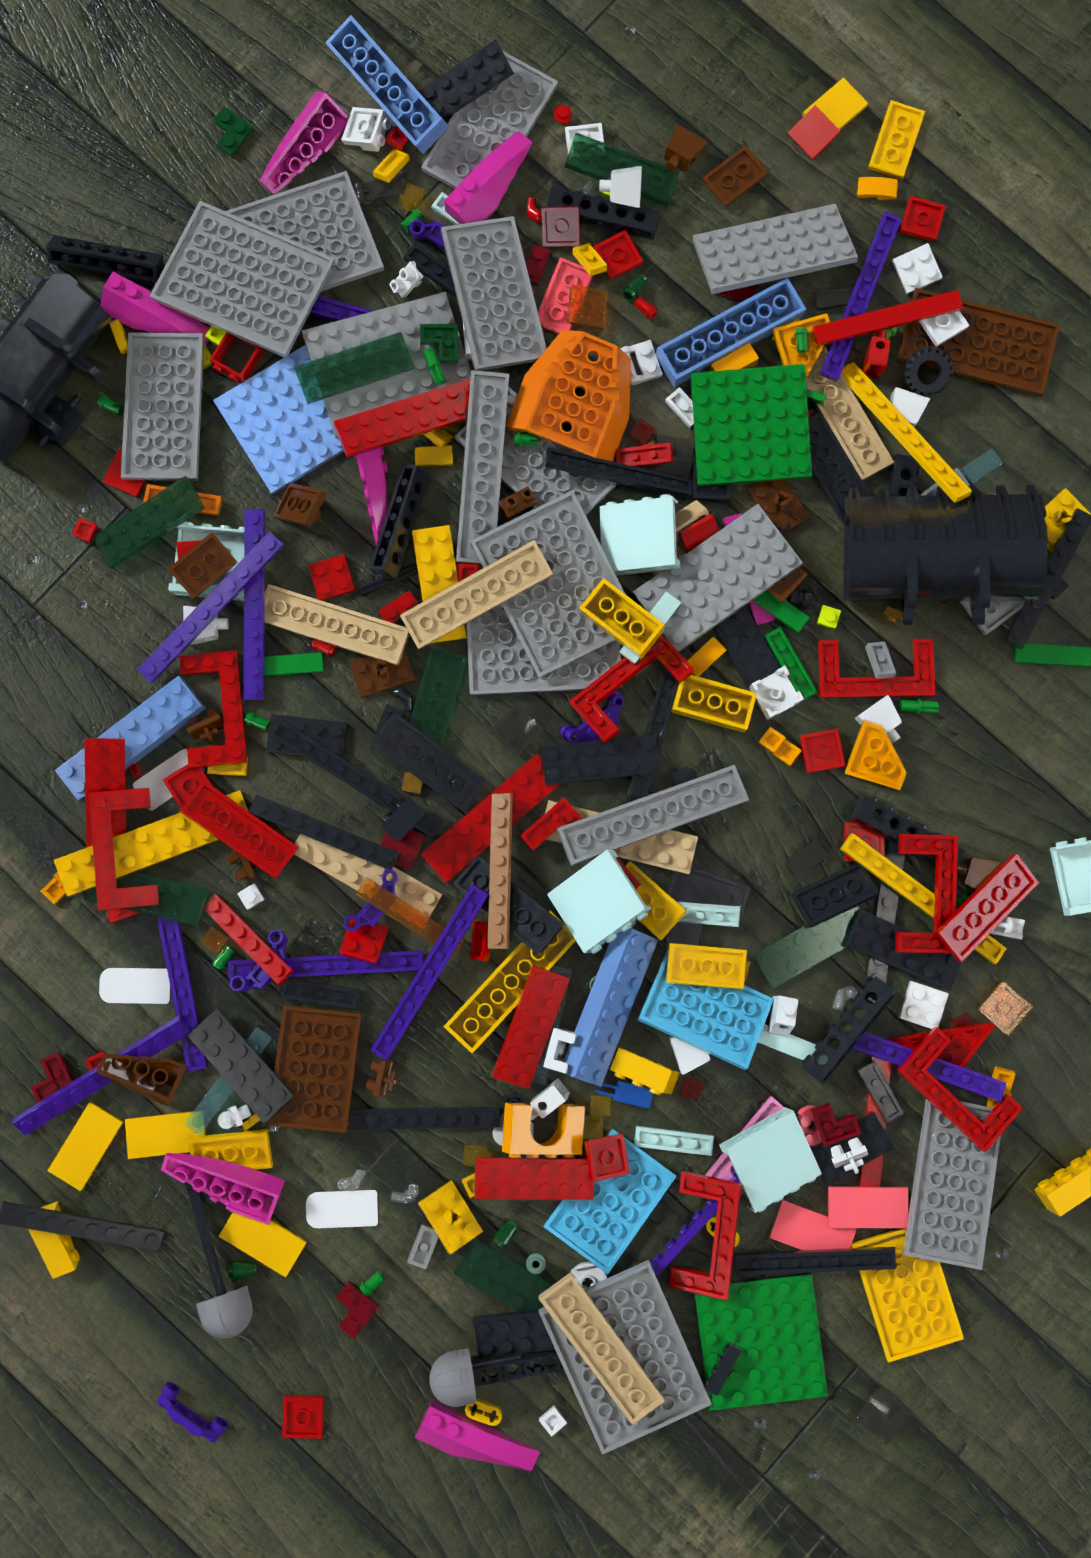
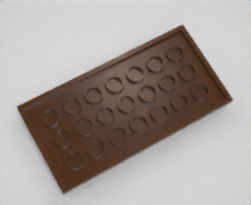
(994, 348)

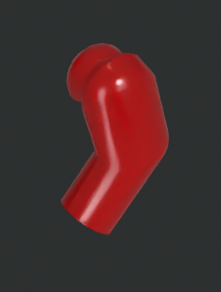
(532, 212)

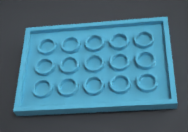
(708, 1017)
(620, 1206)

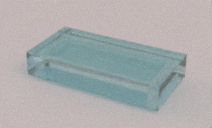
(981, 466)

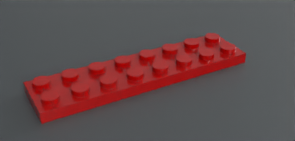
(403, 419)
(473, 832)

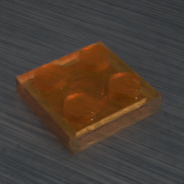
(587, 307)
(1004, 1008)

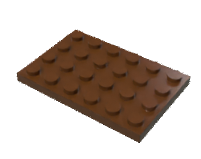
(317, 1066)

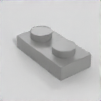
(880, 660)
(423, 1247)

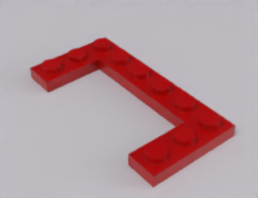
(227, 665)
(834, 687)
(587, 700)
(560, 815)
(103, 849)
(946, 852)
(980, 1133)
(728, 1197)

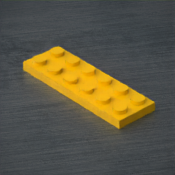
(436, 567)

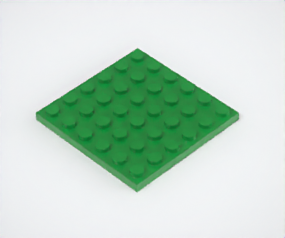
(751, 425)
(778, 1340)

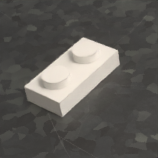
(682, 406)

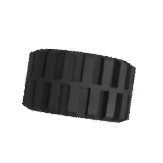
(939, 382)

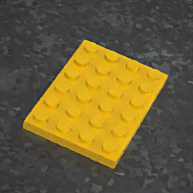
(909, 1302)

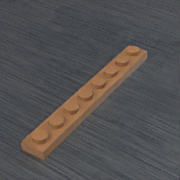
(500, 871)

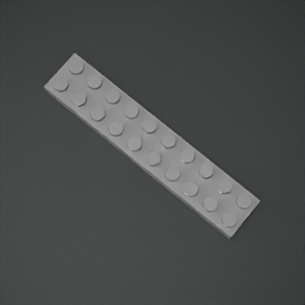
(482, 460)
(652, 814)

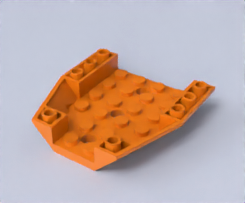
(550, 399)

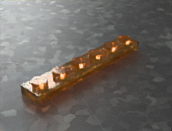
(401, 911)

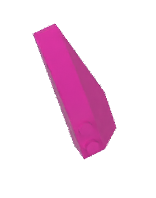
(305, 141)
(486, 184)
(136, 310)
(373, 477)
(234, 1185)
(471, 1439)

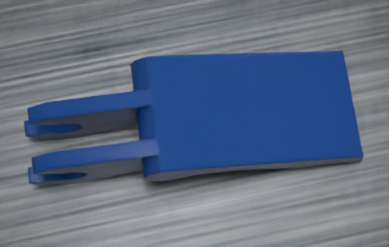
(628, 1093)

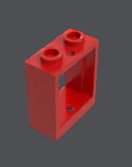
(222, 350)

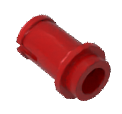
(646, 308)
(323, 647)

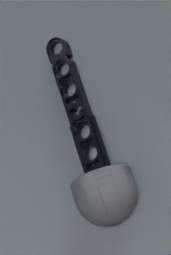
(228, 1311)
(455, 1377)

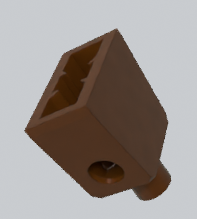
(684, 149)
(976, 872)

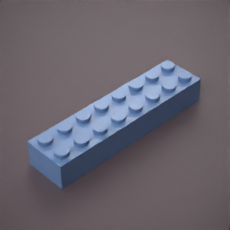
(387, 84)
(729, 331)
(142, 729)
(609, 1005)

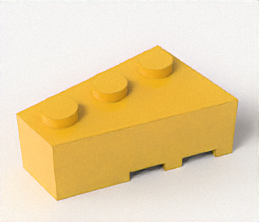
(644, 1072)
(56, 1249)

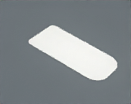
(154, 779)
(135, 985)
(342, 1209)

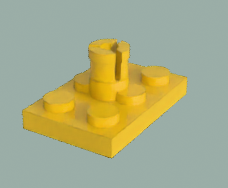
(1058, 515)
(450, 1217)

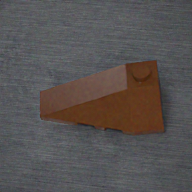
(147, 1076)

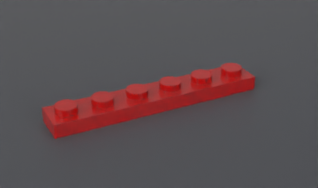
(248, 939)

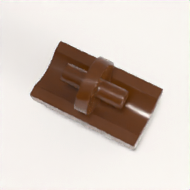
(518, 502)
(207, 727)
(245, 872)
(385, 1078)

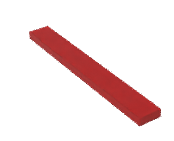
(887, 318)
(871, 1172)

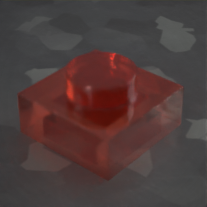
(642, 431)
(962, 1020)
(690, 1088)

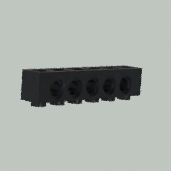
(609, 220)
(105, 258)
(903, 465)
(399, 522)
(864, 816)
(848, 1041)

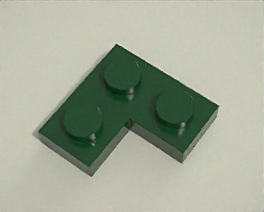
(236, 131)
(443, 335)

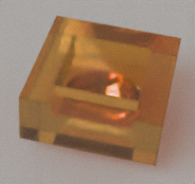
(214, 939)

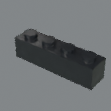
(723, 1368)

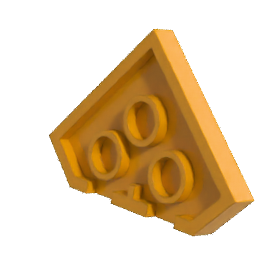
(787, 345)
(875, 757)

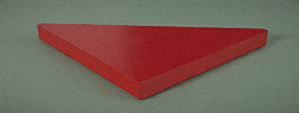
(962, 1047)

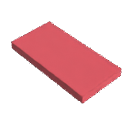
(555, 303)
(867, 1207)
(808, 1229)

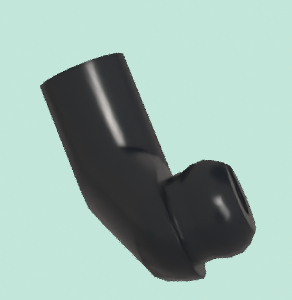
(406, 696)

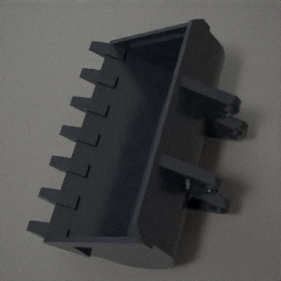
(42, 352)
(944, 549)

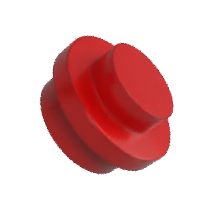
(563, 114)

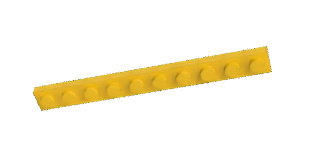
(905, 433)
(908, 887)

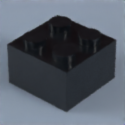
(403, 819)

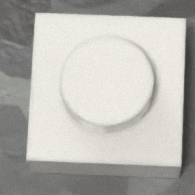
(251, 896)
(552, 1420)

